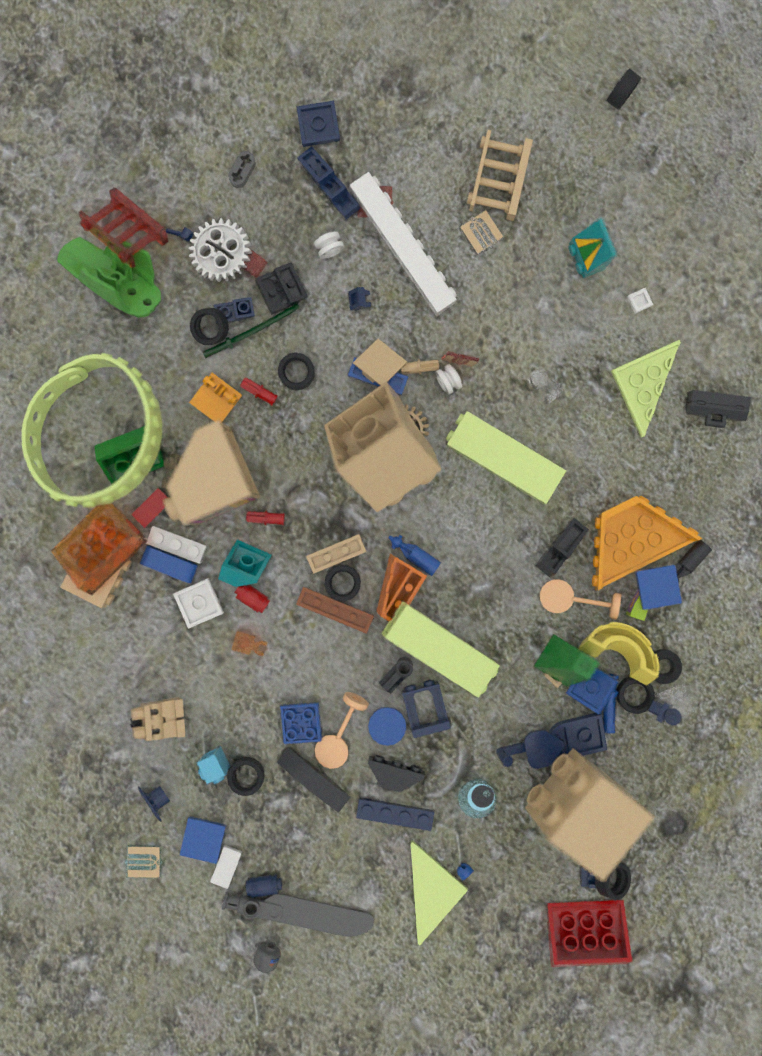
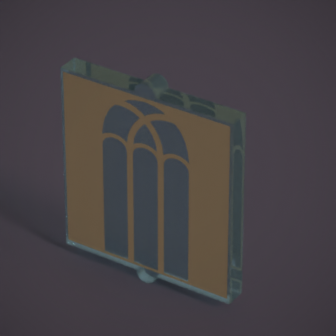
(143, 861)

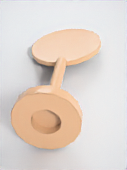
(558, 597)
(333, 750)

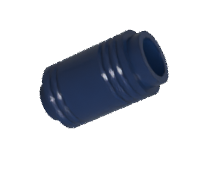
(263, 886)

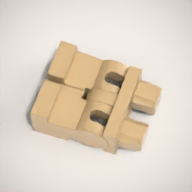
(165, 719)

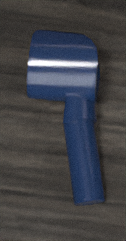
(186, 233)

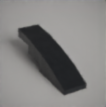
(313, 779)

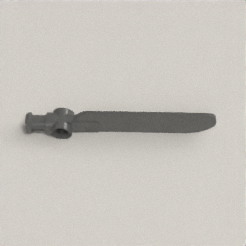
(302, 913)

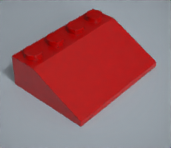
(588, 933)

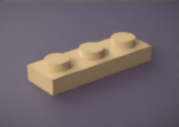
(336, 553)

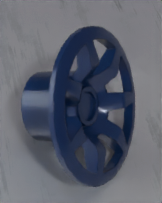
(155, 800)

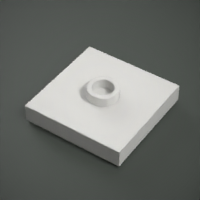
(198, 603)

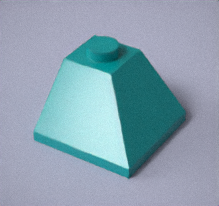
(243, 565)

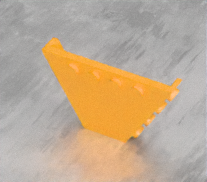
(634, 537)

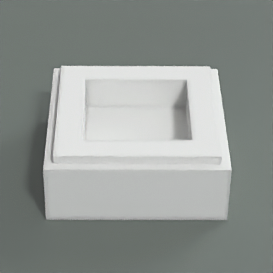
(639, 300)

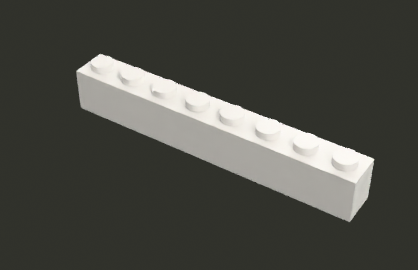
(403, 244)

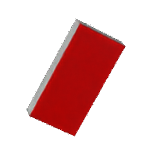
(150, 508)

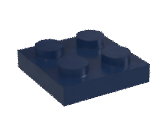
(318, 123)

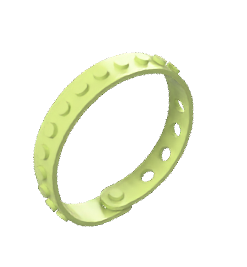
(68, 376)

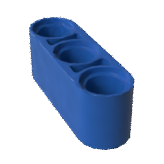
(168, 564)

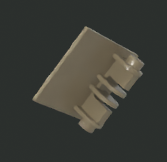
(170, 465)

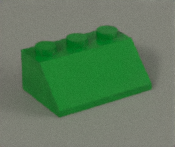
(119, 454)

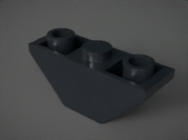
(394, 774)

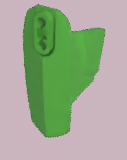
(111, 278)

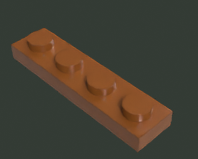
(335, 610)

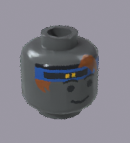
(266, 957)

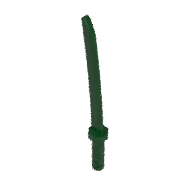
(229, 342)

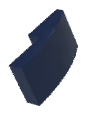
(237, 309)

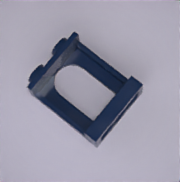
(432, 727)

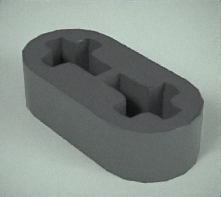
(238, 167)

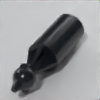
(692, 558)

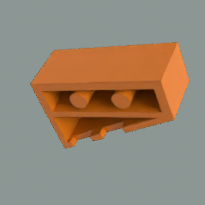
(399, 585)

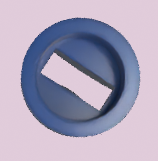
(464, 871)

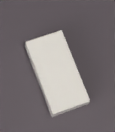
(226, 866)

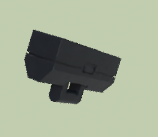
(724, 405)

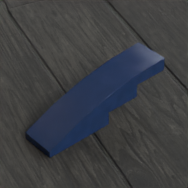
(328, 182)

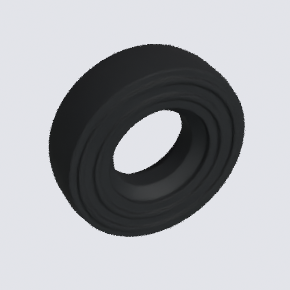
(676, 666)

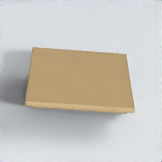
(379, 362)

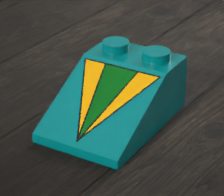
(592, 249)

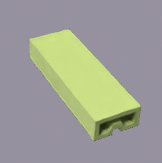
(505, 457)
(440, 649)

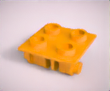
(215, 398)

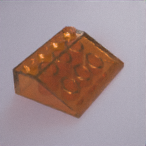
(98, 547)

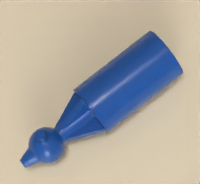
(416, 555)

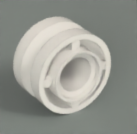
(329, 245)
(448, 379)

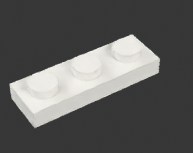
(176, 544)

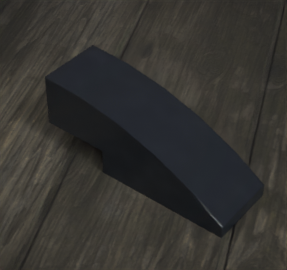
(562, 548)

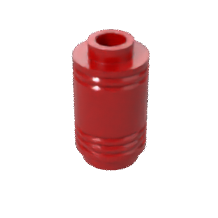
(252, 598)

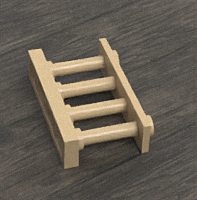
(518, 170)

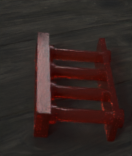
(129, 211)

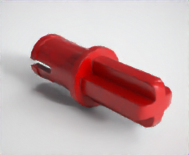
(258, 391)
(265, 517)

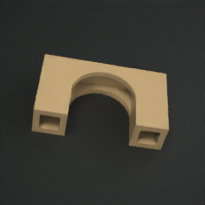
(104, 595)

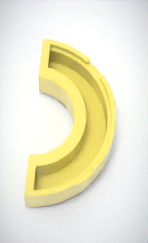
(630, 644)

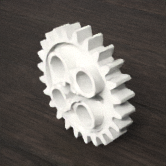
(210, 264)

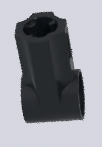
(395, 676)

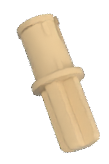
(418, 367)

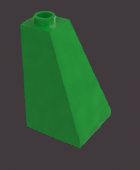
(565, 662)

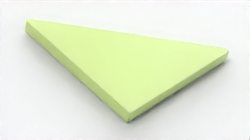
(643, 383)
(434, 891)

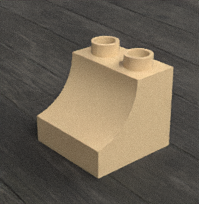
(380, 449)

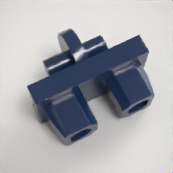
(665, 713)

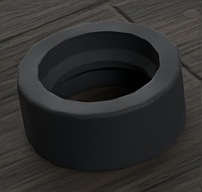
(623, 89)
(195, 327)
(292, 357)
(328, 583)
(650, 696)
(243, 791)
(621, 885)

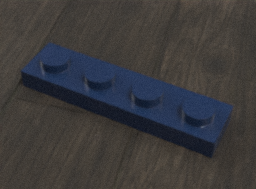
(395, 814)

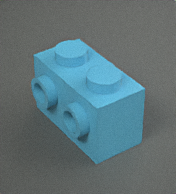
(213, 766)

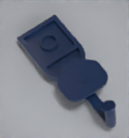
(542, 747)

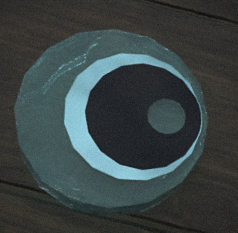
(477, 798)

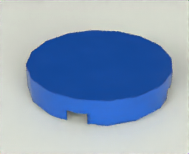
(387, 726)

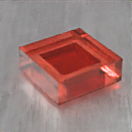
(255, 264)

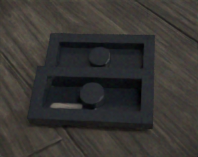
(281, 288)

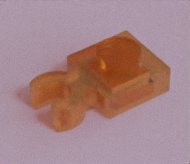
(246, 643)

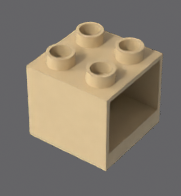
(587, 813)

